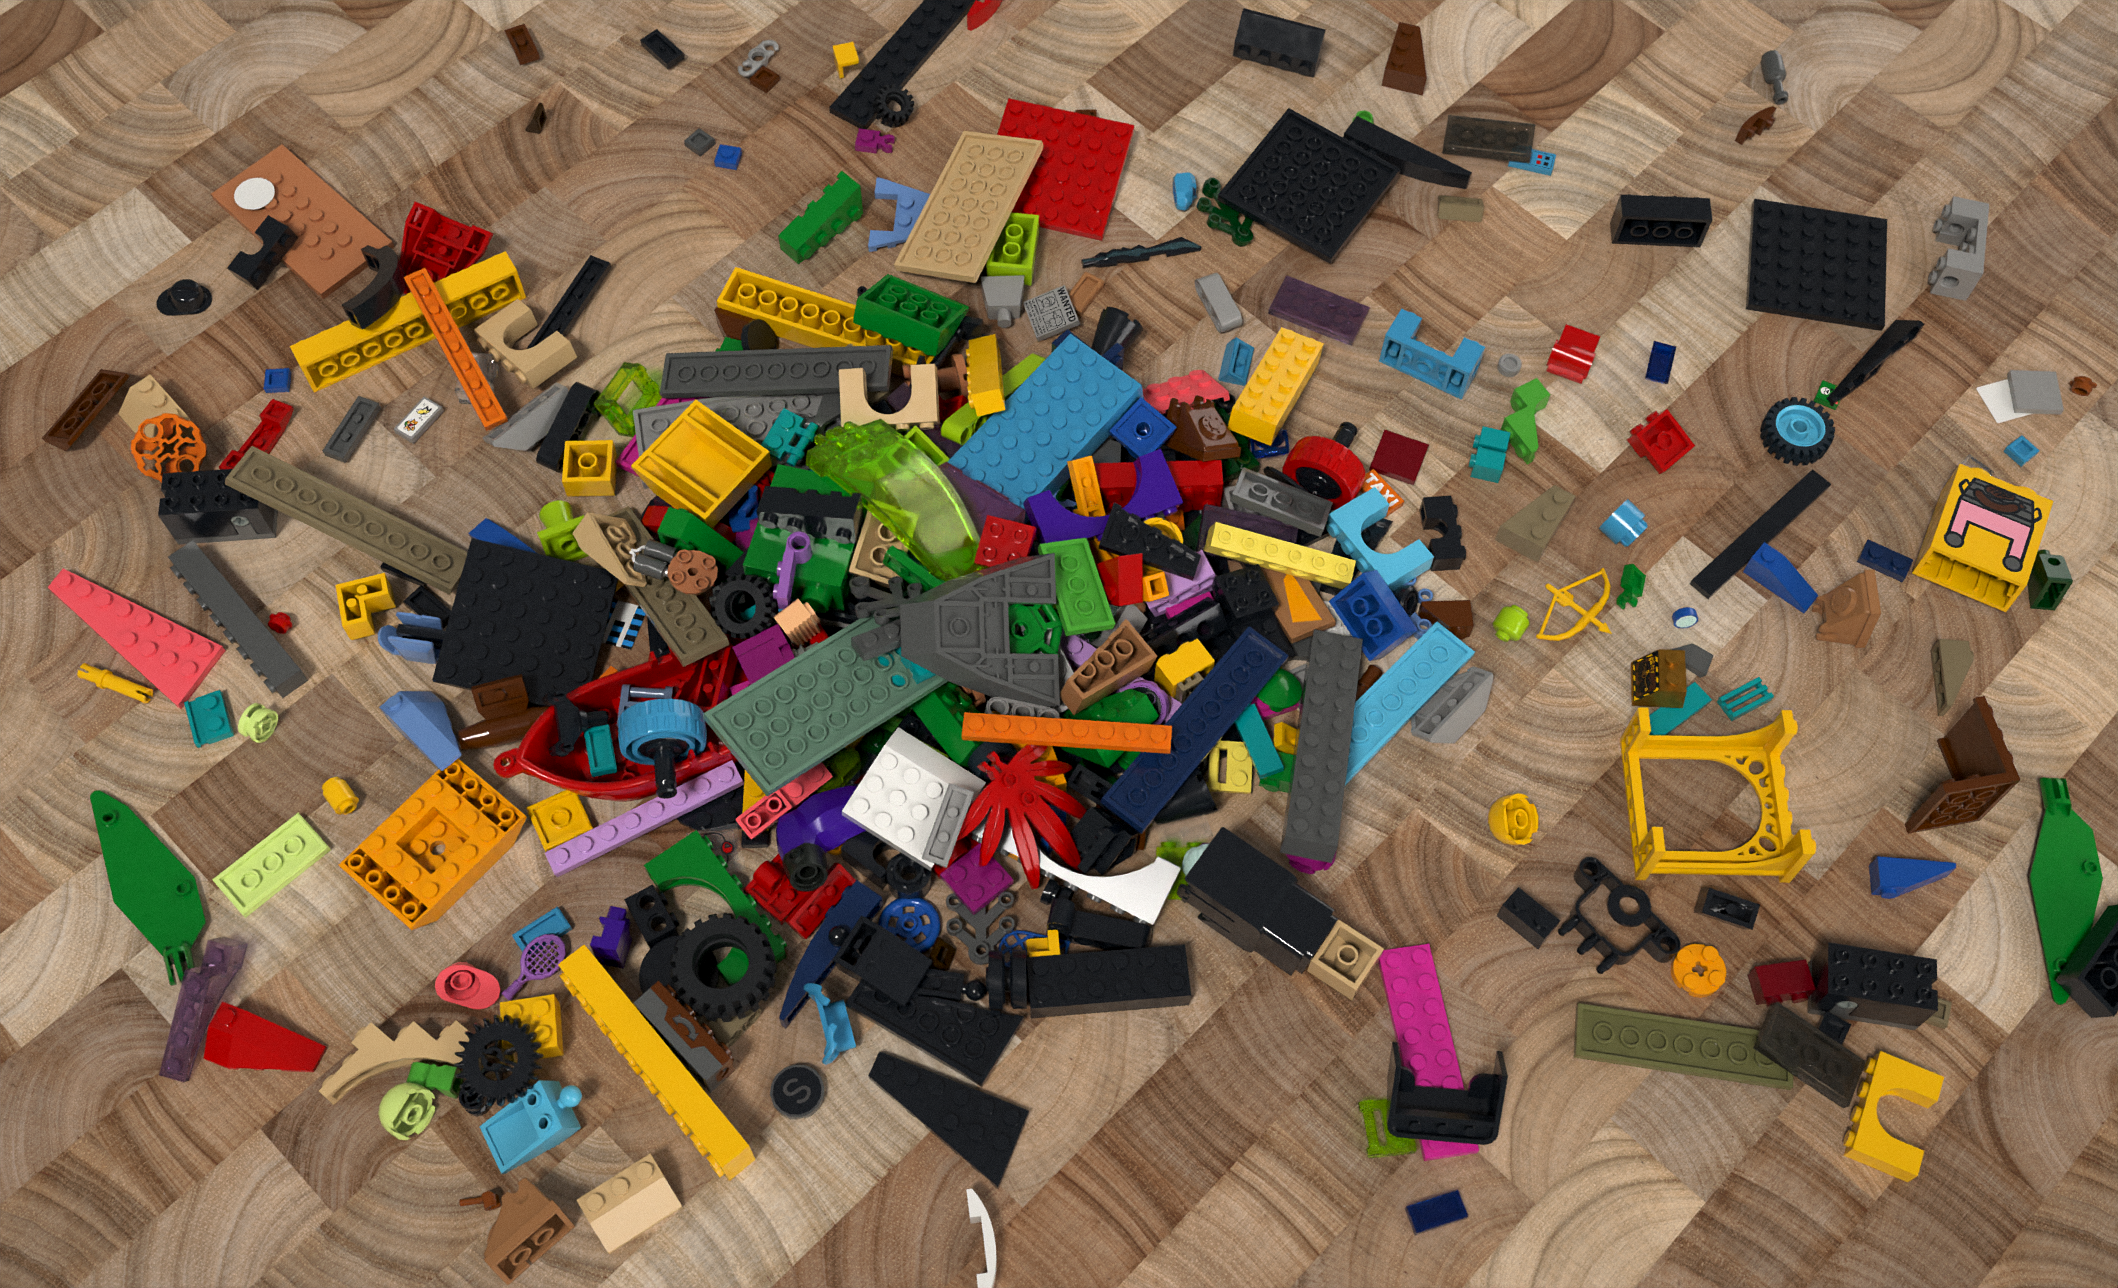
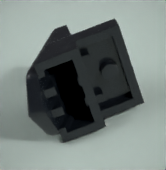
(1103, 841)

